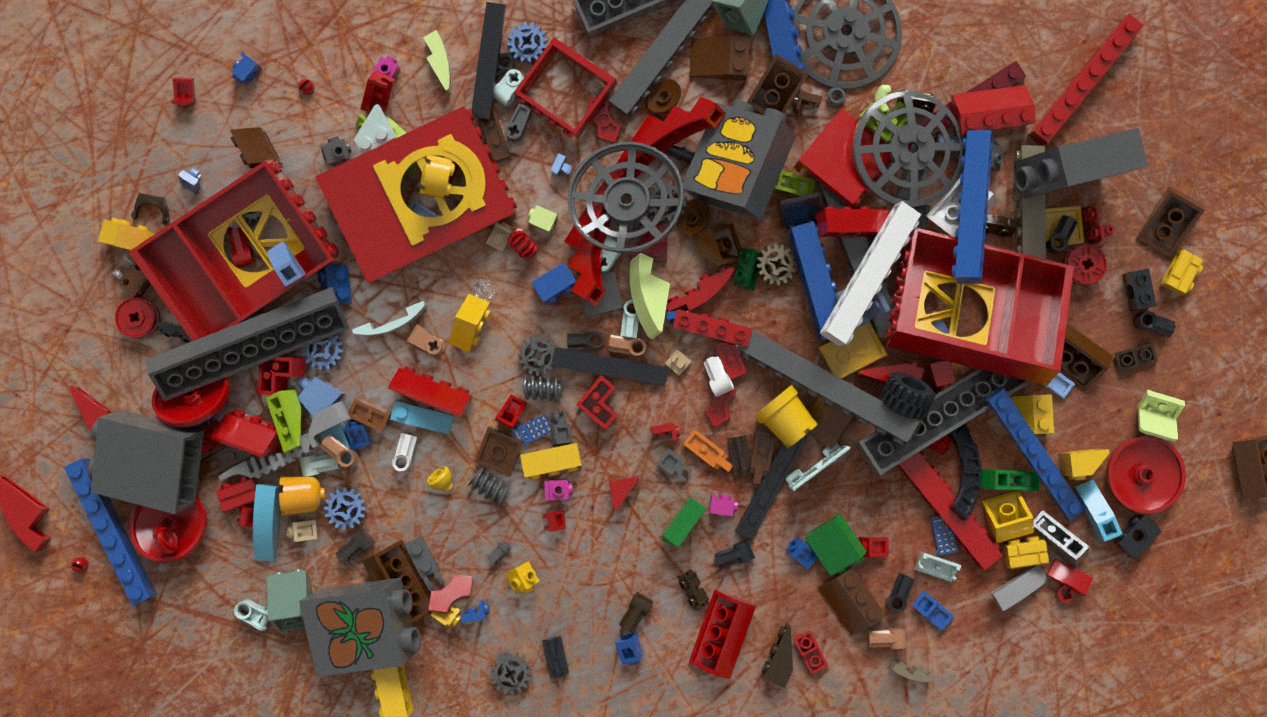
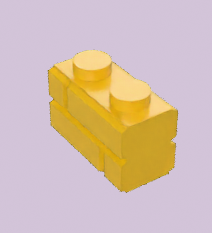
(1182, 272)
(1025, 553)

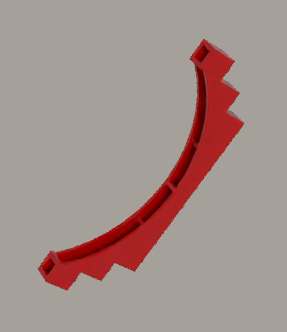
(655, 133)

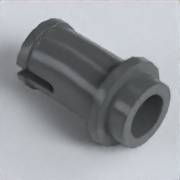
(502, 549)

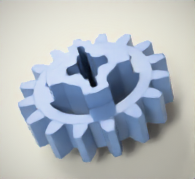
(531, 36)
(316, 354)
(341, 501)

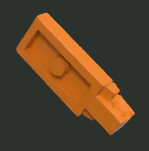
(707, 450)

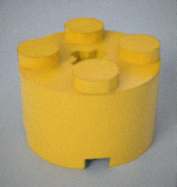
(436, 176)

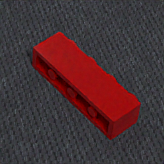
(851, 222)

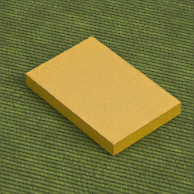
(855, 355)

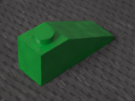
(1009, 480)

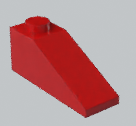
(89, 407)

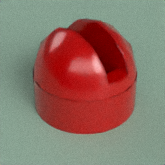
(308, 89)
(80, 561)

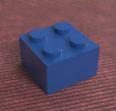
(554, 284)

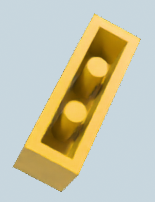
(551, 461)

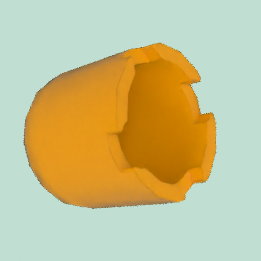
(300, 495)

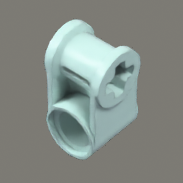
(505, 88)
(610, 257)
(254, 616)

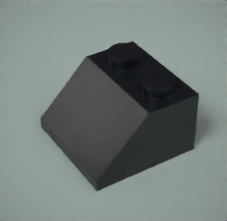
(798, 210)

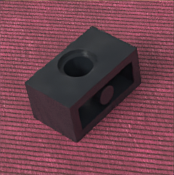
(1139, 289)
(1147, 533)

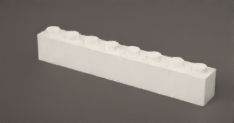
(870, 274)

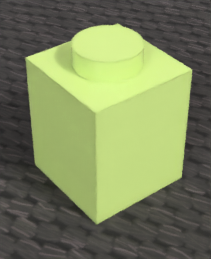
(542, 219)

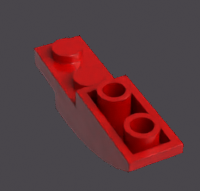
(708, 288)

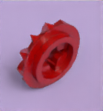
(163, 532)

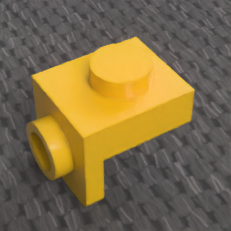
(448, 620)

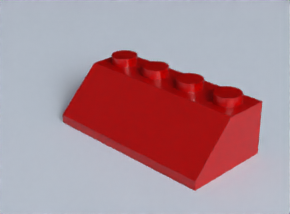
(993, 109)
(431, 392)
(722, 634)

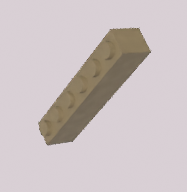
(1030, 214)

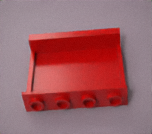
(832, 160)

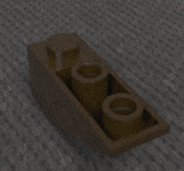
(780, 664)

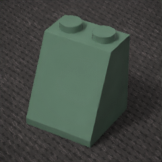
(740, 14)
(284, 595)

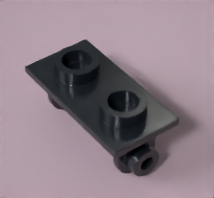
(555, 657)

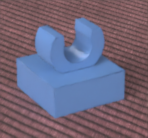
(190, 180)

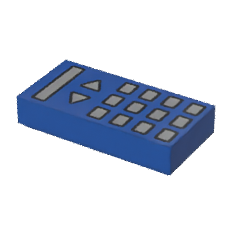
(533, 429)
(943, 536)

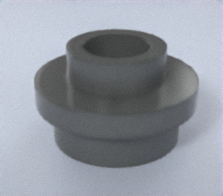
(838, 91)

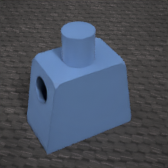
(317, 394)

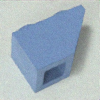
(285, 263)

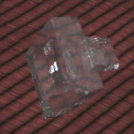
(482, 289)

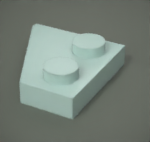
(374, 131)

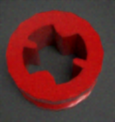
(1059, 595)

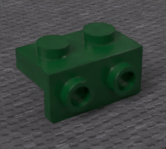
(746, 272)

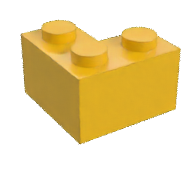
(122, 234)
(469, 323)

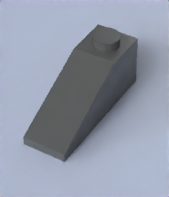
(1060, 539)

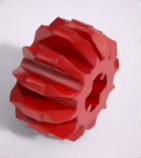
(522, 244)

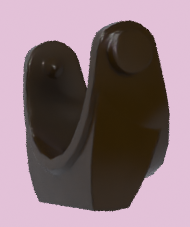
(158, 201)

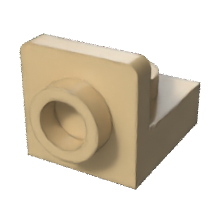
(499, 236)
(301, 531)

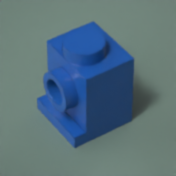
(245, 70)
(623, 647)

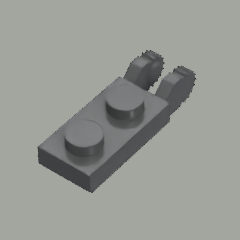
(424, 561)

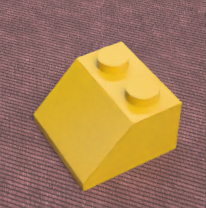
(1036, 411)
(1081, 463)
(1008, 516)

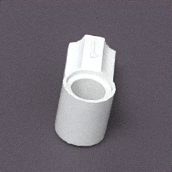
(720, 380)
(404, 450)

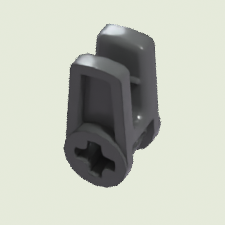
(518, 121)

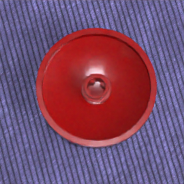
(192, 406)
(1146, 474)
(187, 525)

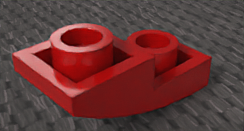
(1070, 576)
(810, 652)

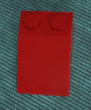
(882, 373)

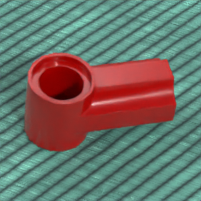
(241, 249)

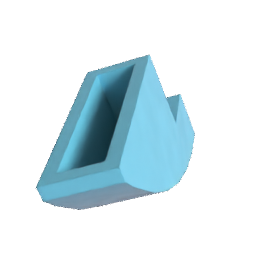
(266, 522)

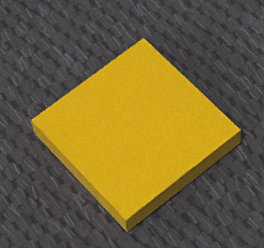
(1052, 218)

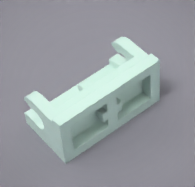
(937, 567)

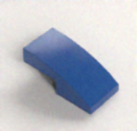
(932, 610)

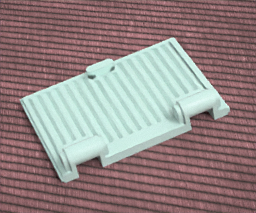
(827, 460)

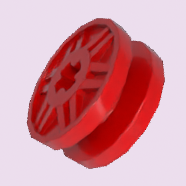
(1095, 262)
(126, 318)

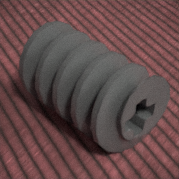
(542, 388)
(489, 487)

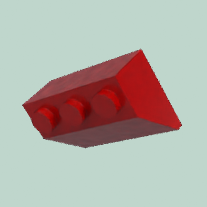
(247, 433)

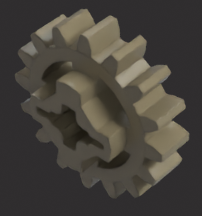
(778, 257)

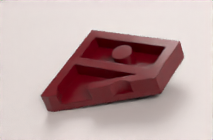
(657, 251)

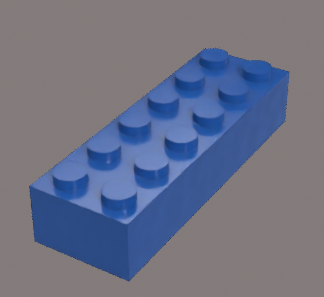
(814, 273)

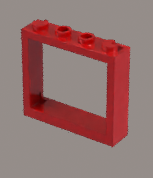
(531, 77)

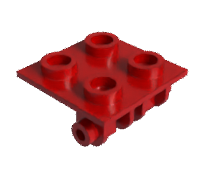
(1096, 231)

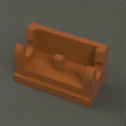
(370, 414)

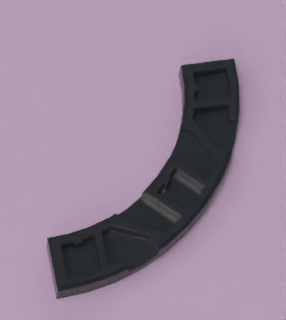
(970, 472)

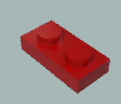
(730, 359)

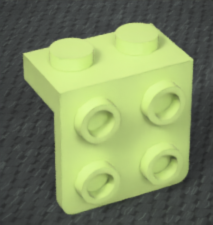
(1158, 415)

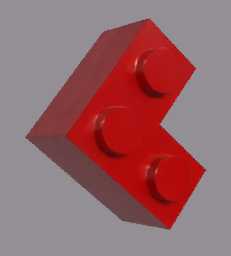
(274, 373)
(593, 402)

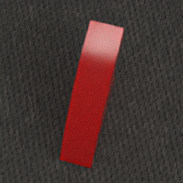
(23, 513)

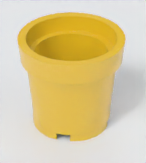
(786, 417)

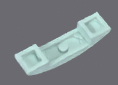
(413, 312)

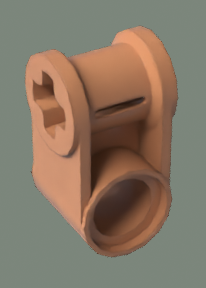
(424, 339)

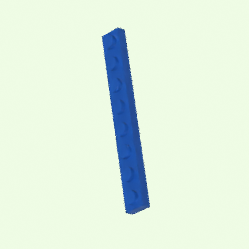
(1035, 454)

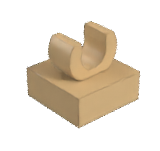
(678, 362)

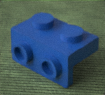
(337, 278)

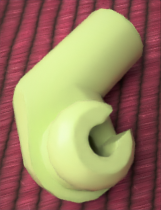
(882, 91)

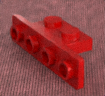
(713, 328)

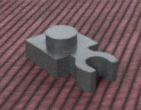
(560, 431)
(671, 462)

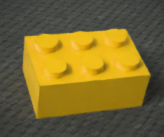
(392, 692)

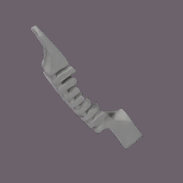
(321, 422)

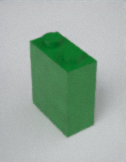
(683, 522)
(836, 545)

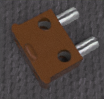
(133, 279)

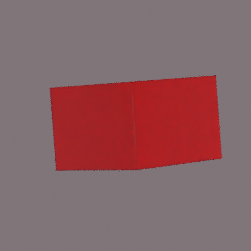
(511, 412)
(620, 489)

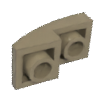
(914, 674)

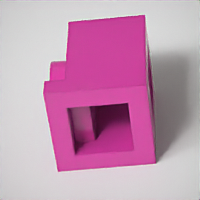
(393, 68)
(550, 494)
(722, 505)

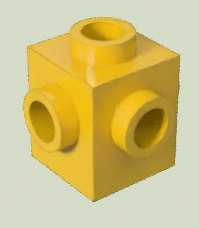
(522, 578)

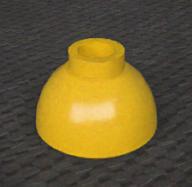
(440, 479)

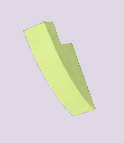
(648, 295)

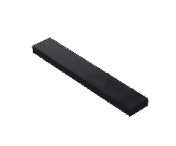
(488, 60)
(609, 366)
(768, 489)

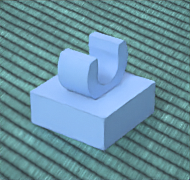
(560, 166)

